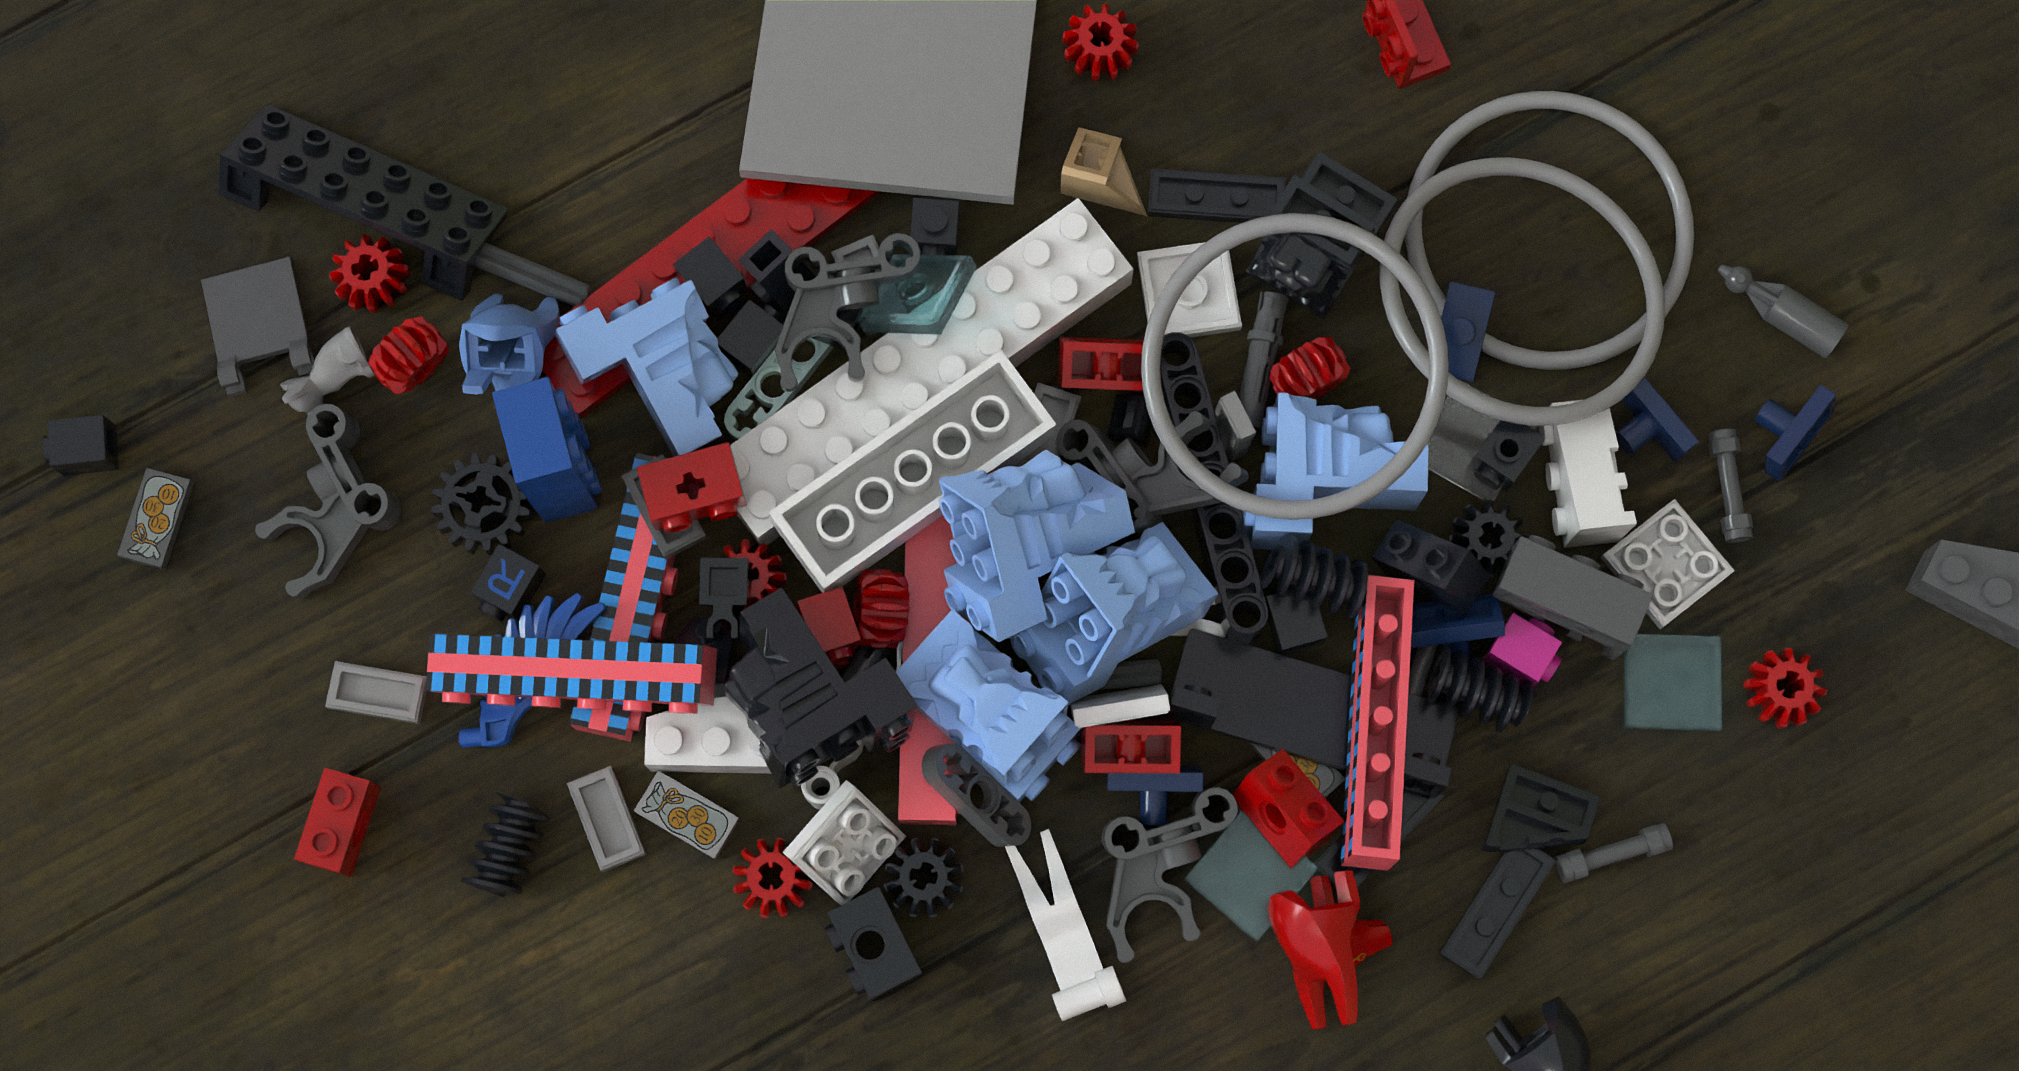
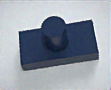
(1465, 327)
(1655, 420)
(1794, 430)
(1442, 625)
(1155, 789)

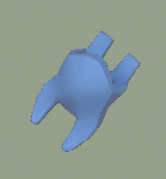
(505, 343)

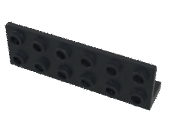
(364, 187)
(1296, 708)

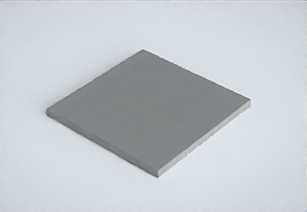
(891, 96)

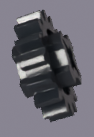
(478, 524)

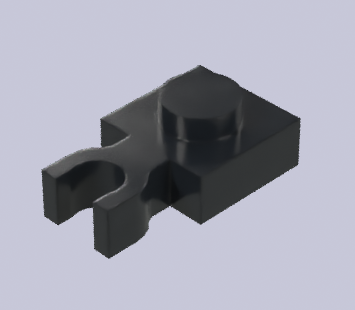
(723, 587)

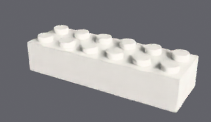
(892, 482)

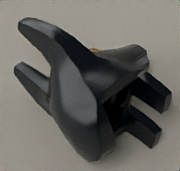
(1553, 1047)

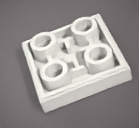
(1671, 562)
(844, 843)

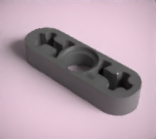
(957, 794)

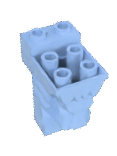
(666, 355)
(1324, 453)
(1016, 528)
(1110, 610)
(989, 707)

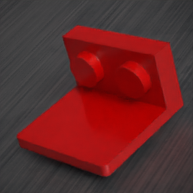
(1407, 40)

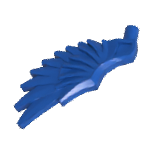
(500, 721)

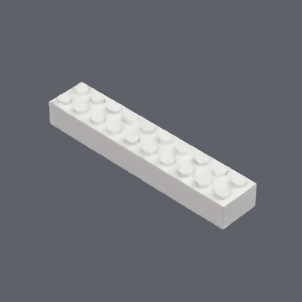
(1009, 305)

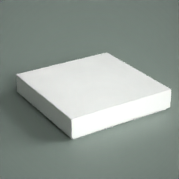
(1206, 304)
(1120, 706)

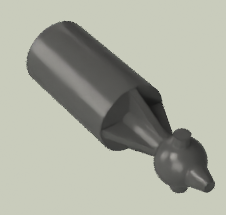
(1788, 310)

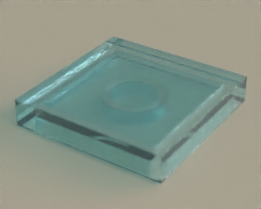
(922, 302)
(1673, 683)
(1243, 874)

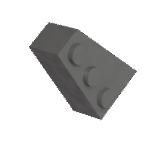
(1972, 585)
(1573, 594)

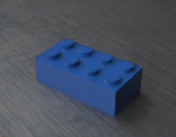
(547, 449)

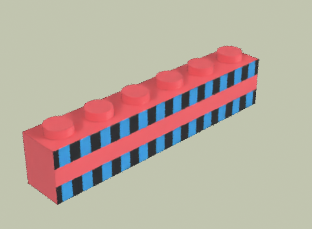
(634, 600)
(572, 671)
(1378, 725)

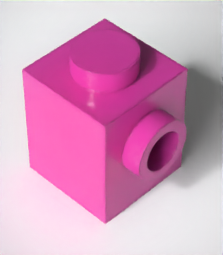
(1525, 650)

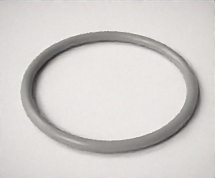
(1633, 131)
(1596, 199)
(1437, 366)

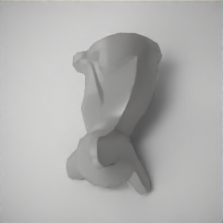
(333, 367)

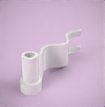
(827, 776)
(1066, 938)

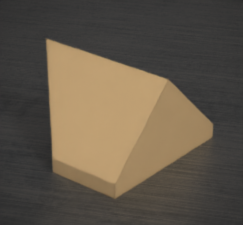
(1099, 172)

